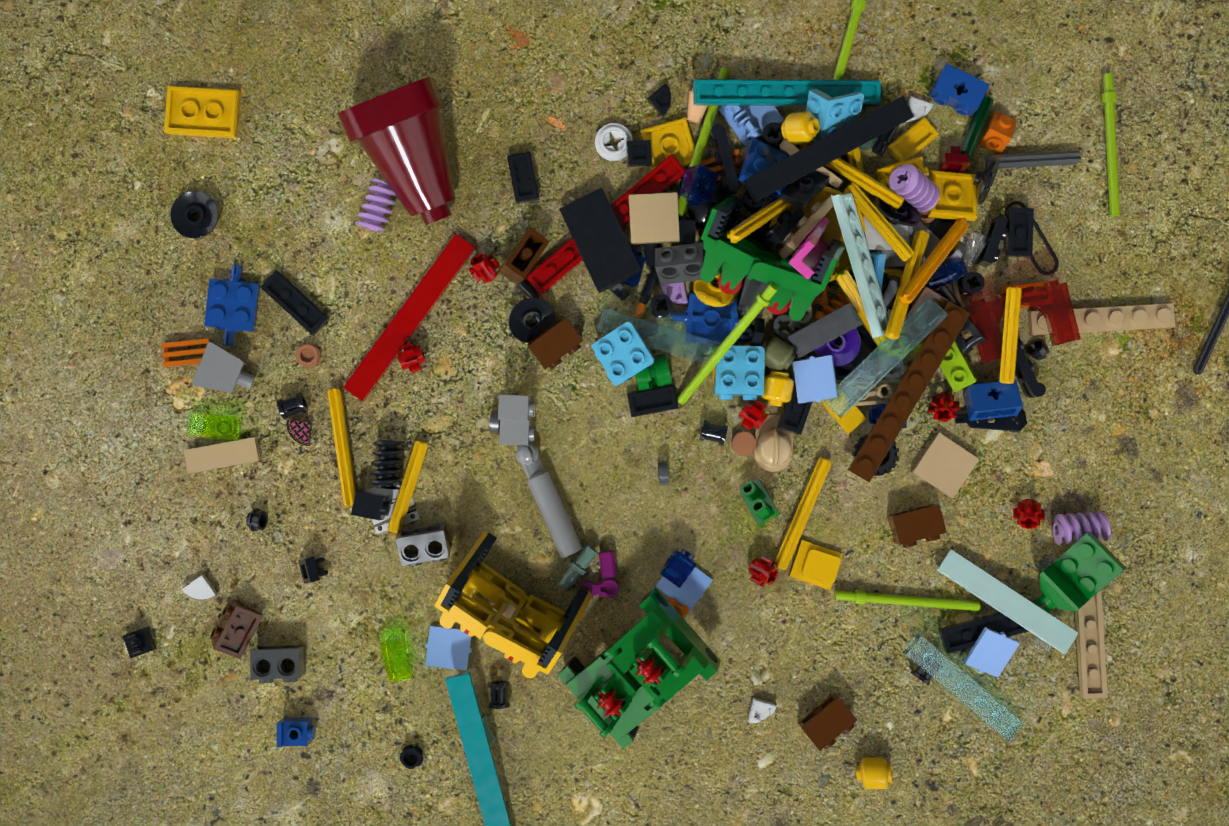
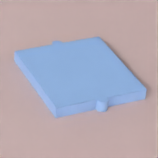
(815, 379)
(690, 590)
(448, 648)
(991, 652)

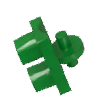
(759, 502)

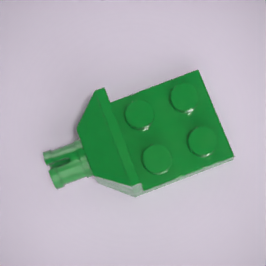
(1078, 575)

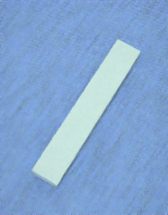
(861, 263)
(1007, 601)

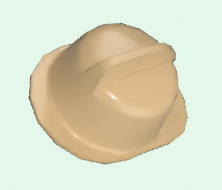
(773, 445)

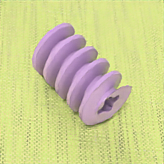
(914, 187)
(377, 207)
(1079, 524)

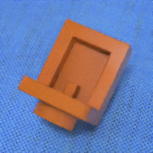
(999, 132)

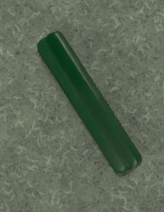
(976, 127)

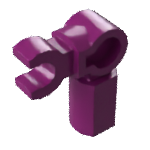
(609, 586)

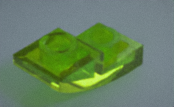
(213, 426)
(395, 655)

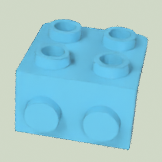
(834, 112)
(622, 353)
(740, 373)

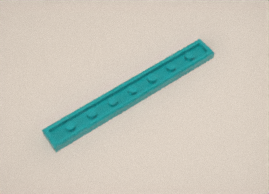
(778, 92)
(477, 750)

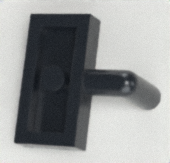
(778, 232)

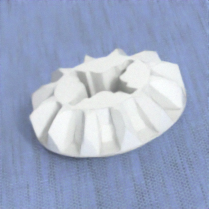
(602, 138)

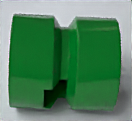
(657, 374)

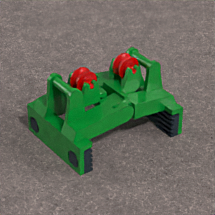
(752, 259)
(654, 669)

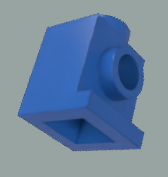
(302, 725)

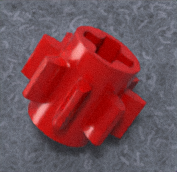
(484, 268)
(411, 357)
(943, 406)
(753, 415)
(1029, 513)
(763, 571)

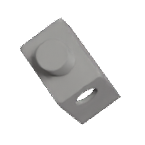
(221, 370)

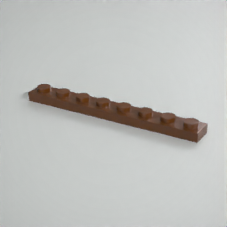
(908, 393)

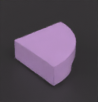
(675, 292)

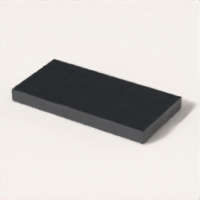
(600, 240)

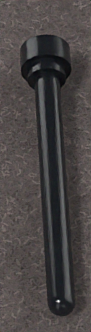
(1212, 337)

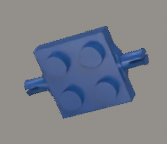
(232, 305)
(708, 321)

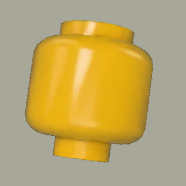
(800, 128)
(777, 388)
(874, 773)

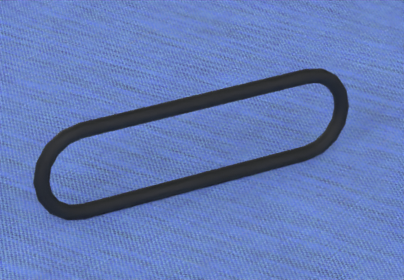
(1044, 240)

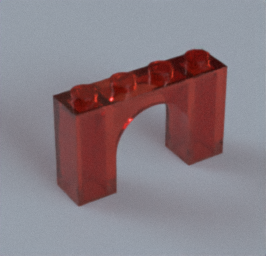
(1051, 301)

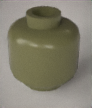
(778, 354)

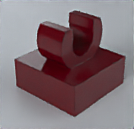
(954, 161)

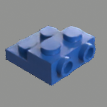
(759, 157)

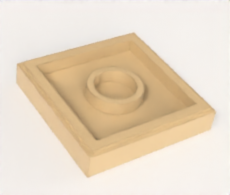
(654, 218)
(945, 465)

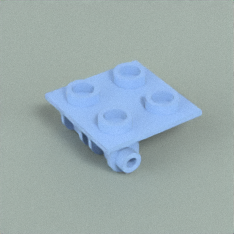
(749, 120)

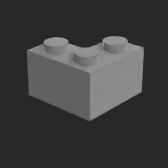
(515, 419)

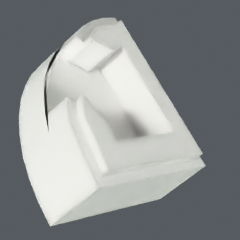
(919, 108)
(200, 588)
(760, 710)

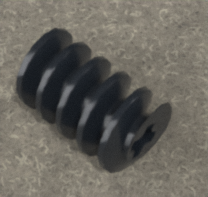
(386, 464)

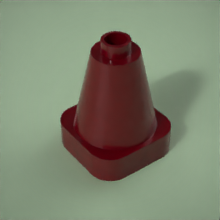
(406, 145)

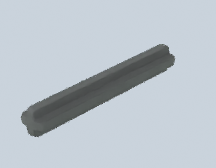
(1035, 159)

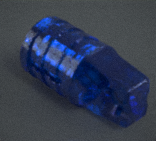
(947, 274)

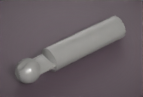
(548, 501)

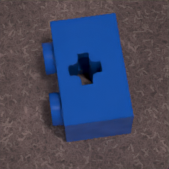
(970, 90)
(992, 400)

